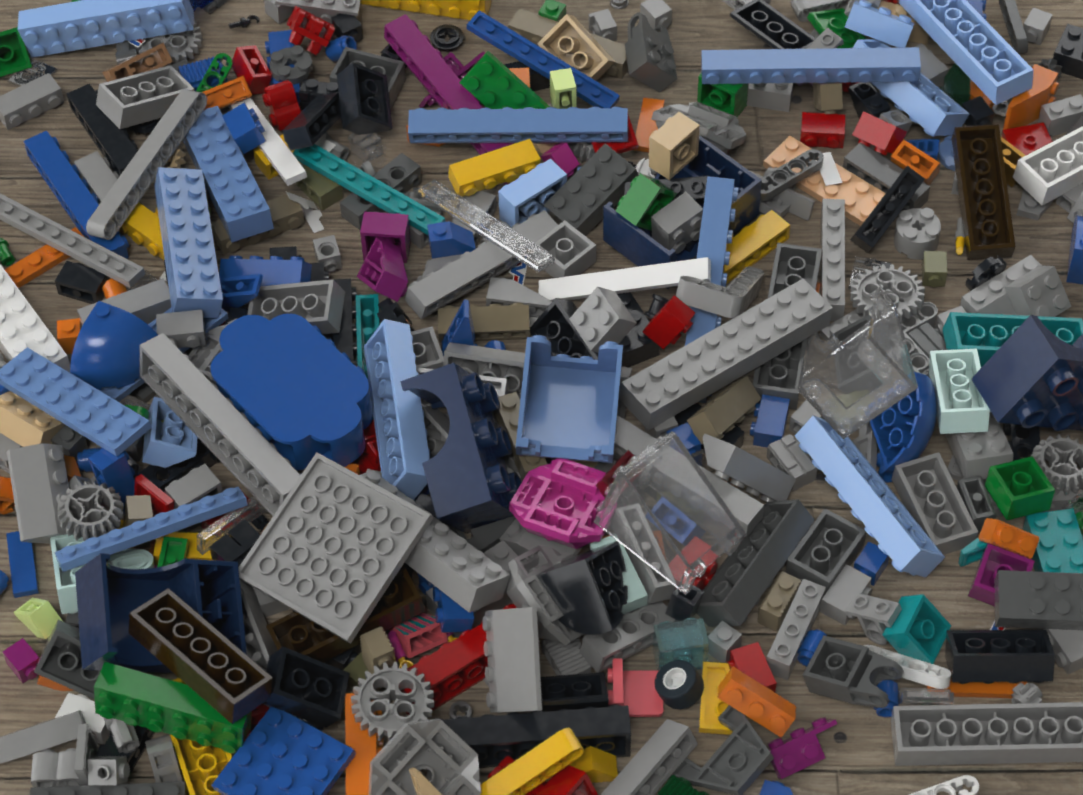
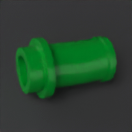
(5, 254)

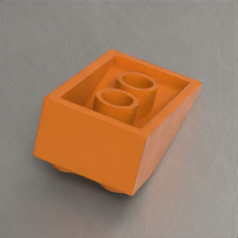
(1027, 105)

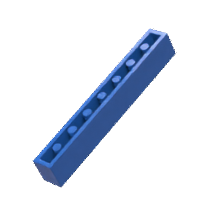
(69, 188)

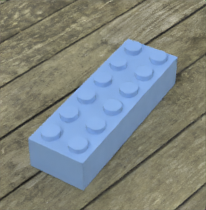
(920, 100)

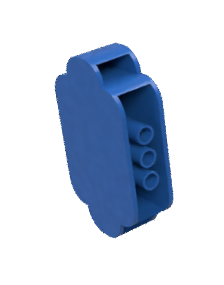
(294, 388)

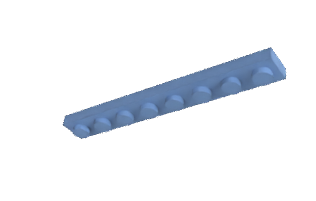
(151, 528)

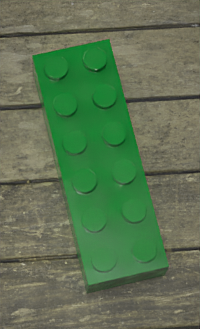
(165, 708)

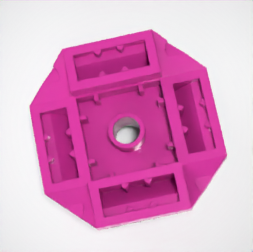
(560, 503)

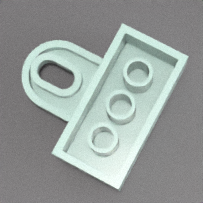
(958, 400)
(66, 582)

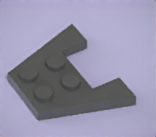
(734, 763)

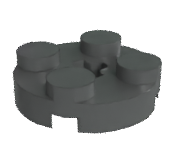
(292, 55)

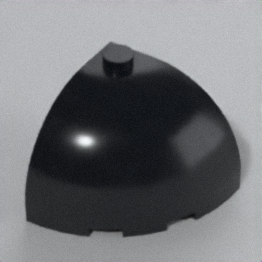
(589, 589)

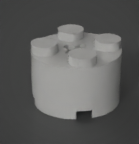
(917, 232)

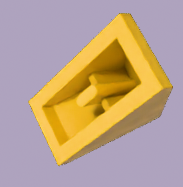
(597, 764)

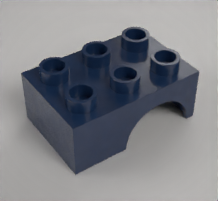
(636, 241)
(1035, 379)
(469, 472)
(111, 593)

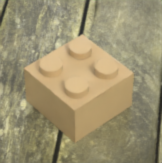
(673, 145)

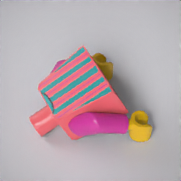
(416, 637)

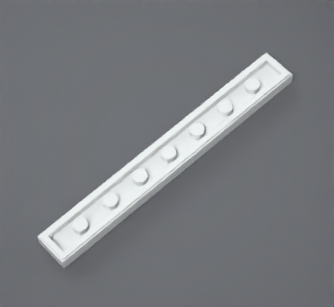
(276, 150)
(625, 279)

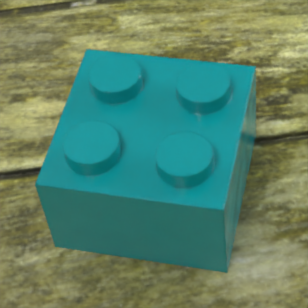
(918, 629)

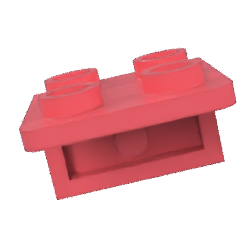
(634, 690)

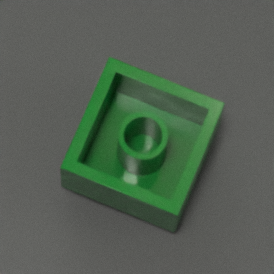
(724, 97)
(644, 200)
(1019, 488)

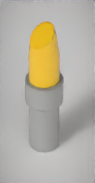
(959, 237)

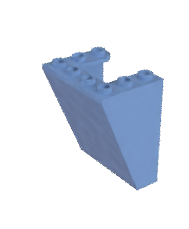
(569, 403)

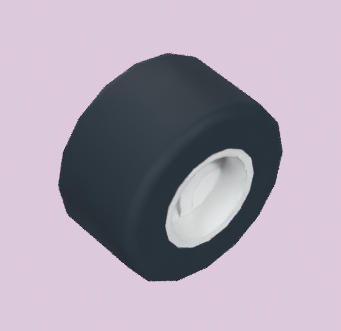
(679, 684)

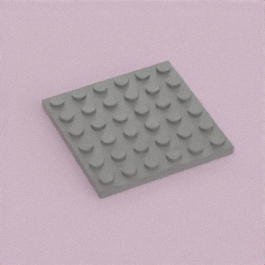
(334, 547)

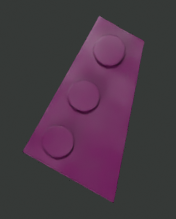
(384, 270)

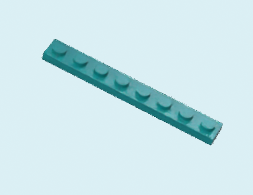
(367, 186)

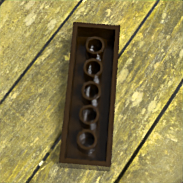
(983, 192)
(397, 605)
(200, 655)

